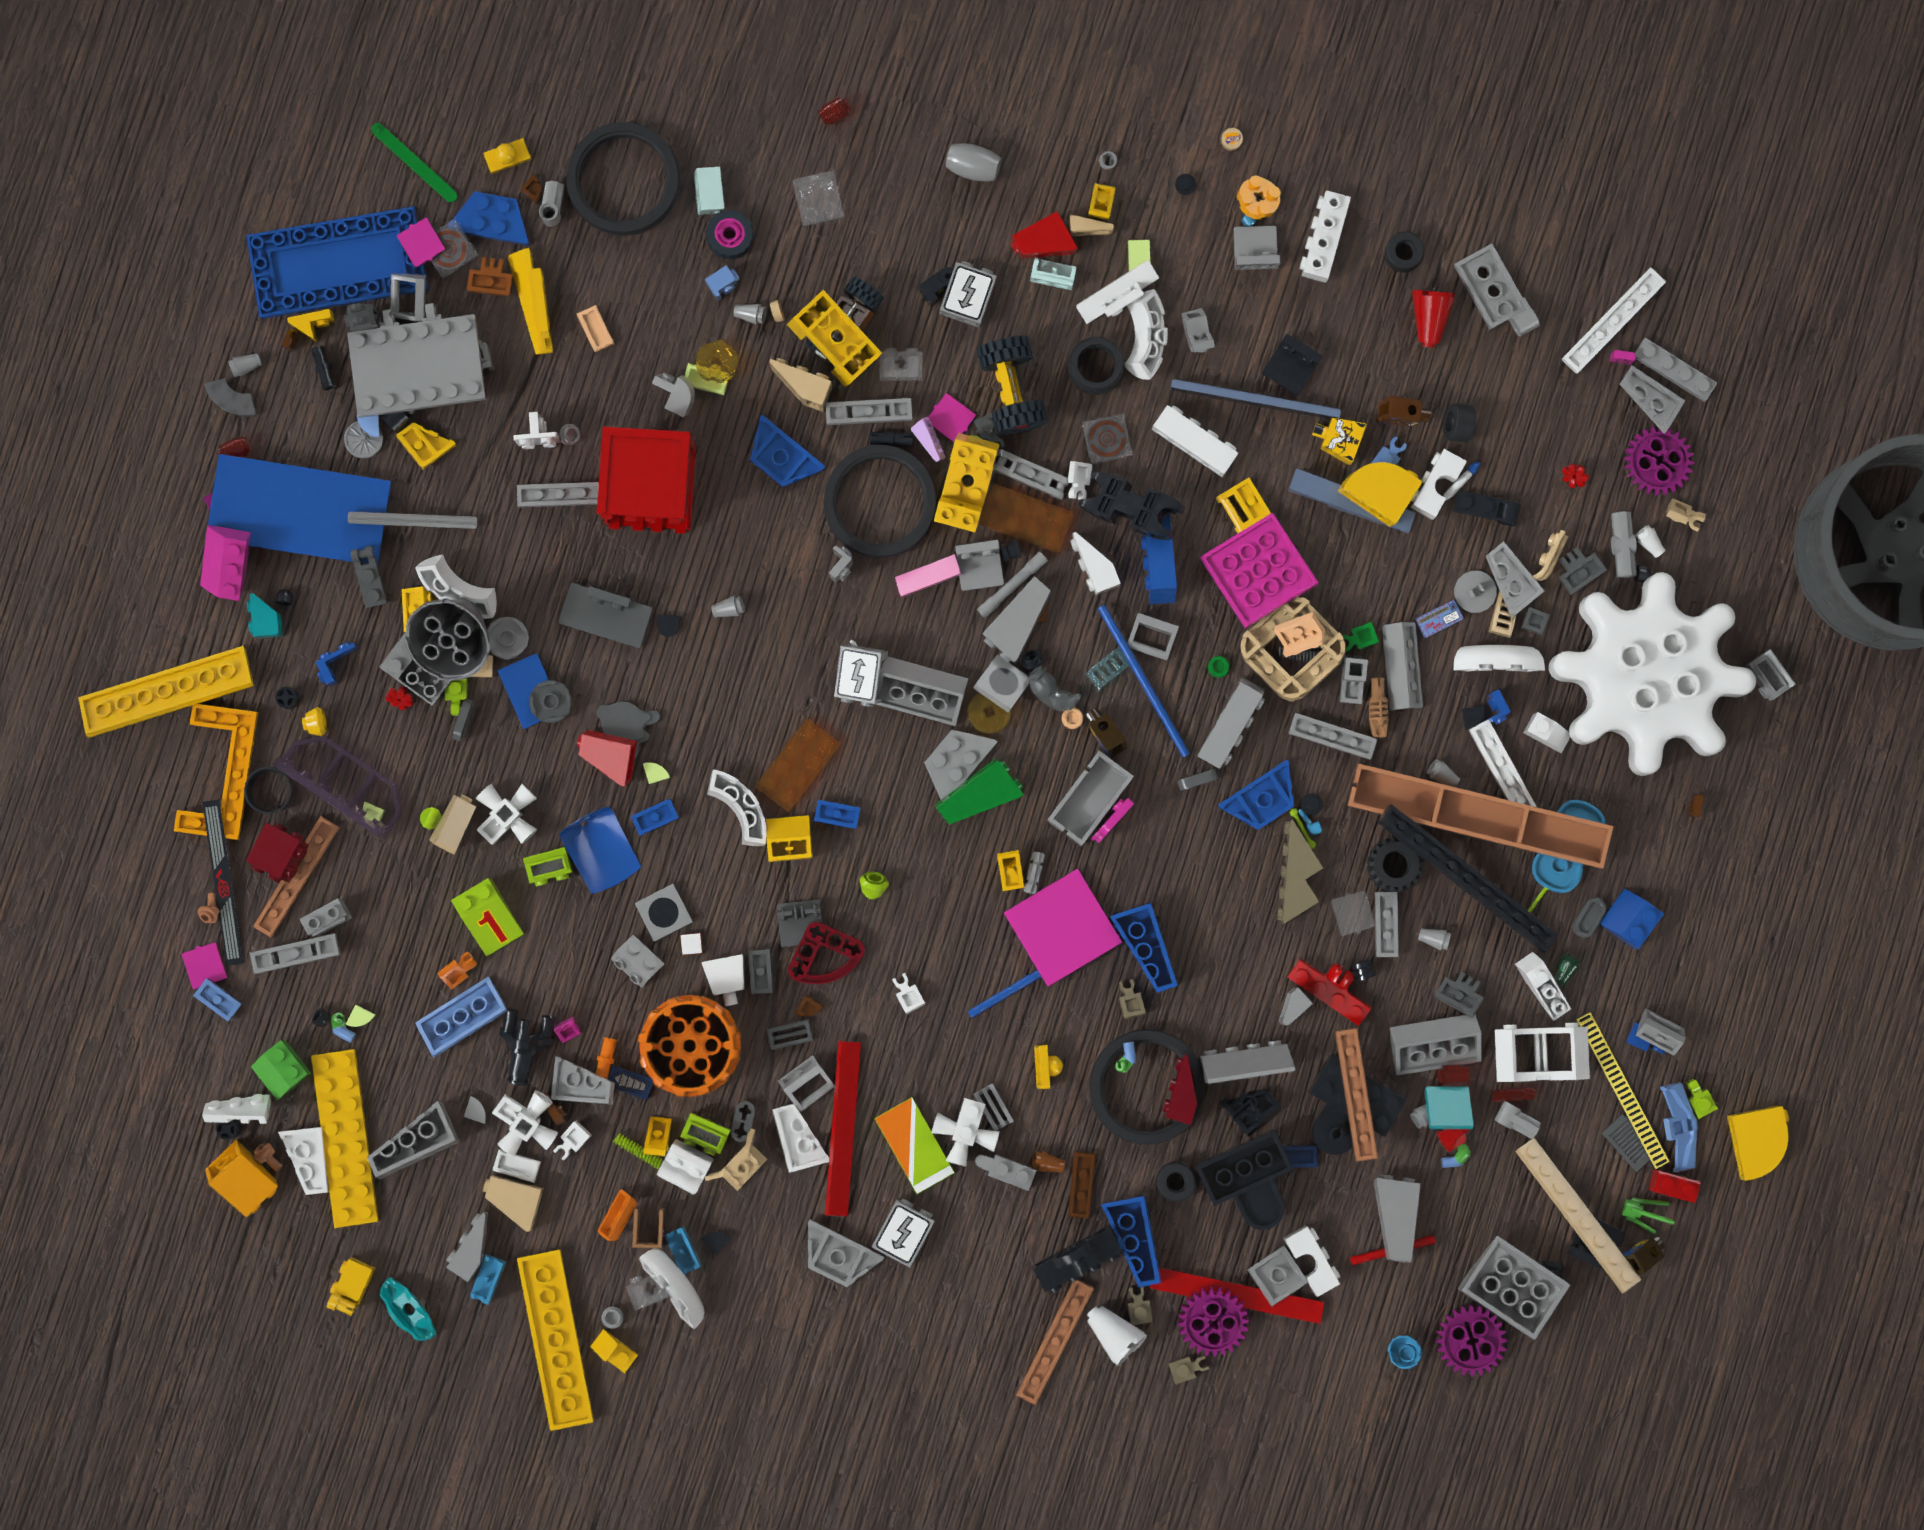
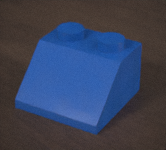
(1631, 919)

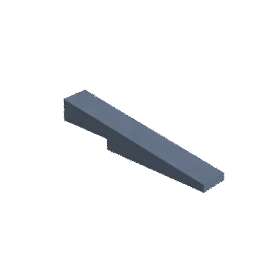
(1327, 493)

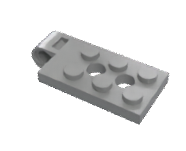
(1508, 304)

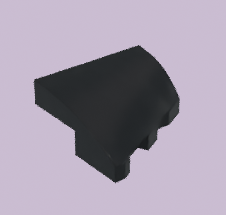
(1252, 1111)

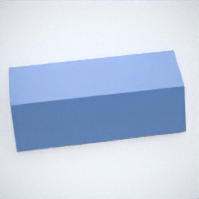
(461, 1016)

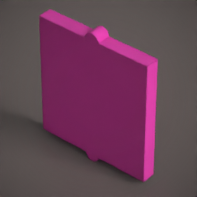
(421, 242)
(951, 417)
(204, 963)

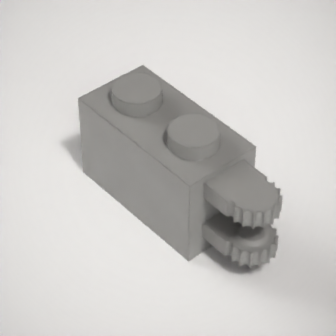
(1007, 1170)

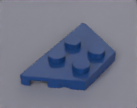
(492, 218)
(781, 456)
(1263, 798)

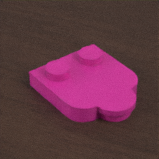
(1120, 810)

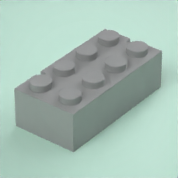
(1090, 798)

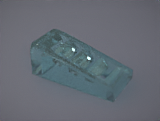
(1093, 678)

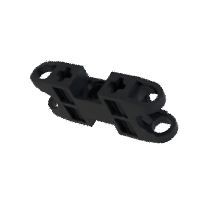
(1118, 501)

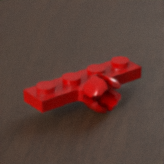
(1331, 989)

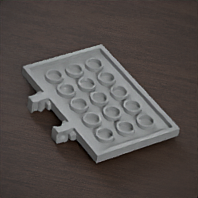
(416, 364)

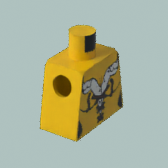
(1340, 438)

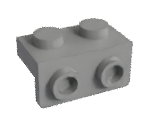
(841, 569)
(637, 961)

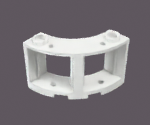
(1507, 1054)

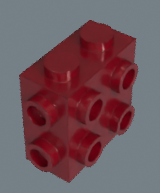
(277, 853)

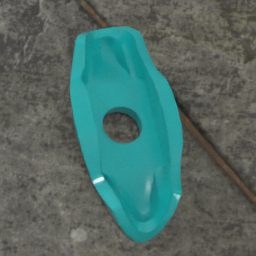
(417, 1324)

